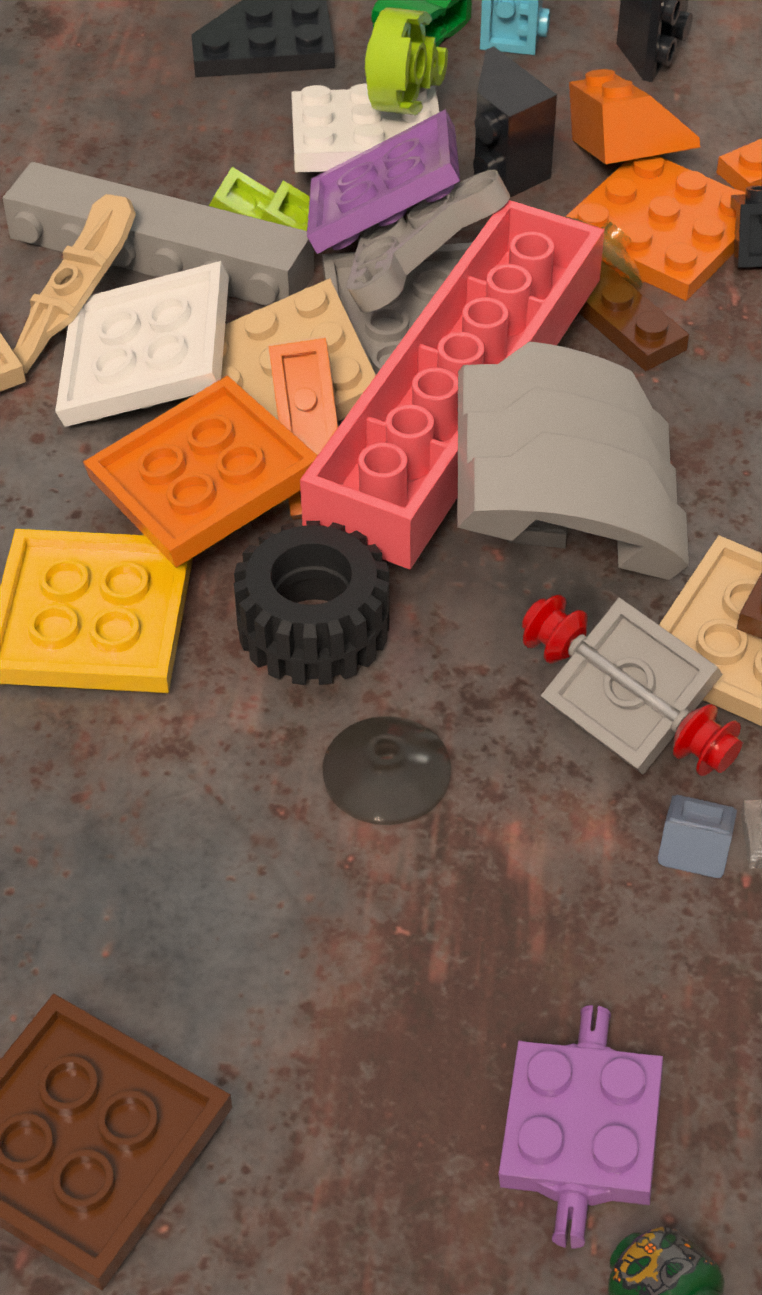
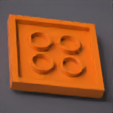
(674, 217)
(201, 470)

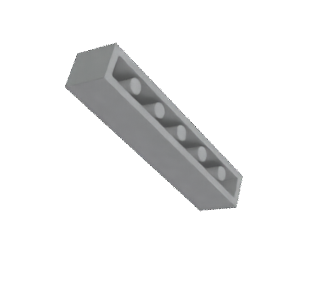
(167, 233)

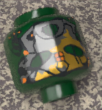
(662, 1264)

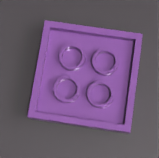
(383, 183)

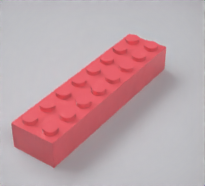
(397, 449)

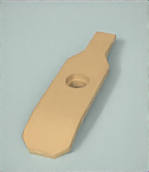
(76, 275)

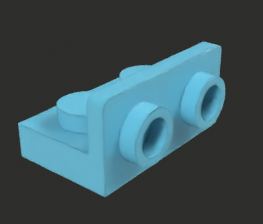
(513, 25)

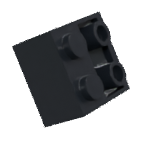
(650, 33)

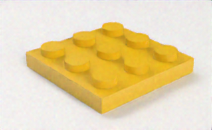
(90, 611)

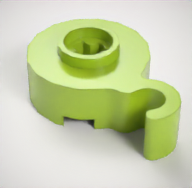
(402, 61)

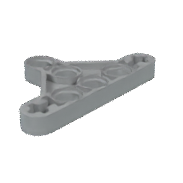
(394, 250)

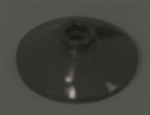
(388, 789)

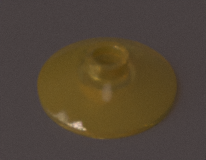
(615, 254)

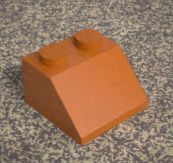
(622, 121)

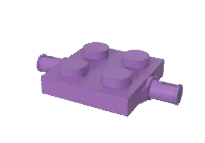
(582, 1124)

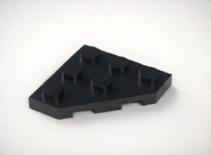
(265, 39)

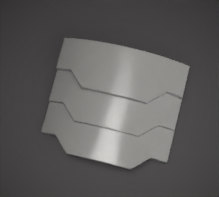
(572, 447)

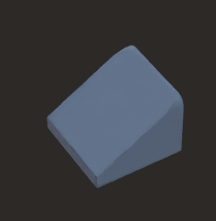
(697, 836)

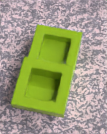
(249, 198)

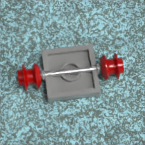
(631, 685)

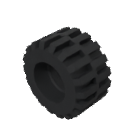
(315, 638)

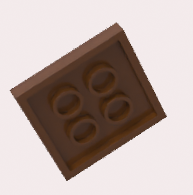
(94, 1137)

